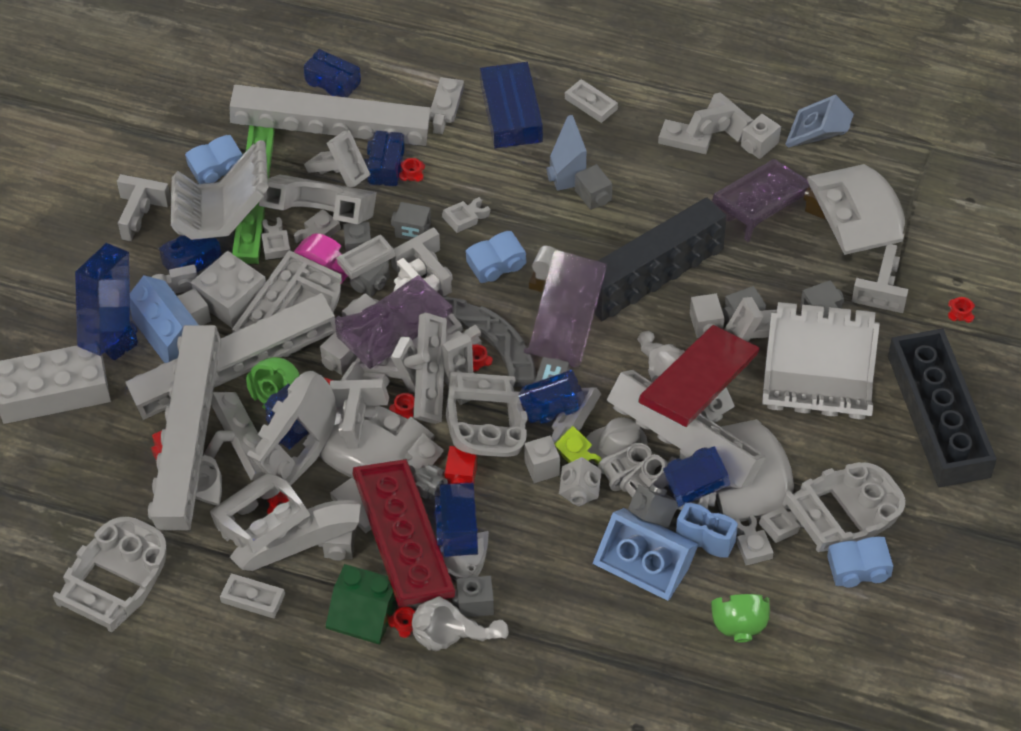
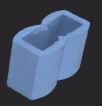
(213, 160)
(496, 256)
(712, 531)
(860, 561)

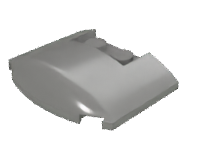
(859, 207)
(289, 285)
(382, 439)
(771, 481)

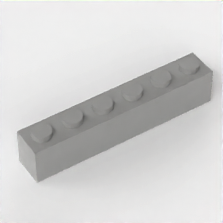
(739, 458)

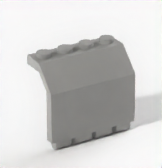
(219, 207)
(821, 360)

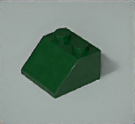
(361, 604)

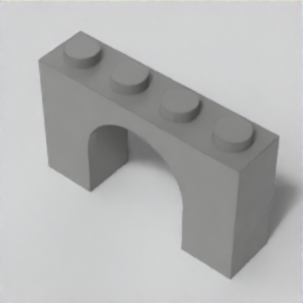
(347, 203)

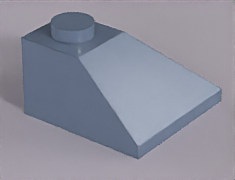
(820, 122)
(567, 156)

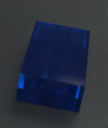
(511, 105)
(102, 299)

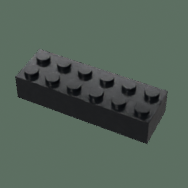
(660, 256)
(941, 408)

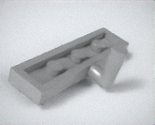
(429, 368)
(237, 429)

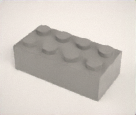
(51, 383)

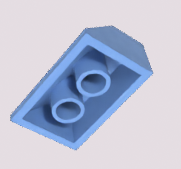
(159, 316)
(645, 553)

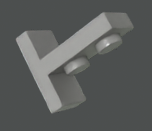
(718, 117)
(341, 158)
(140, 195)
(424, 247)
(882, 293)
(749, 321)
(457, 358)
(394, 364)
(354, 397)

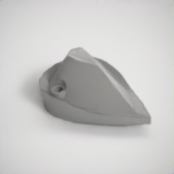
(209, 482)
(459, 565)

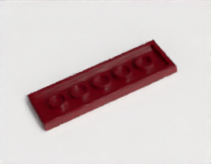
(698, 375)
(403, 532)

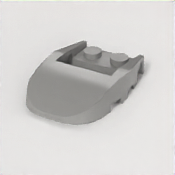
(314, 406)
(486, 438)
(862, 491)
(263, 530)
(125, 549)

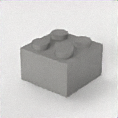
(228, 287)

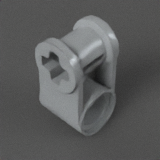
(622, 463)
(645, 475)

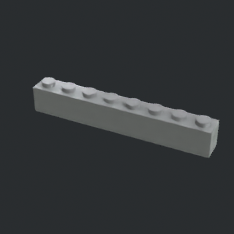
(327, 114)
(242, 350)
(185, 428)

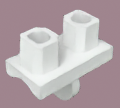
(411, 270)

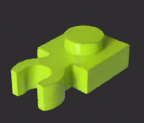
(574, 445)

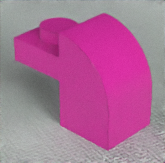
(323, 251)

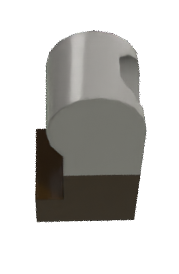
(541, 268)

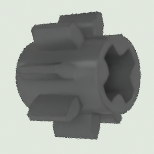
(429, 481)

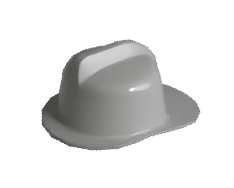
(615, 437)

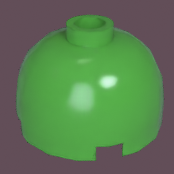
(270, 377)
(741, 616)

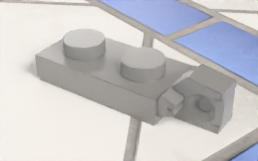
(446, 103)
(578, 418)

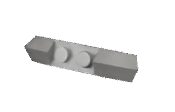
(323, 524)

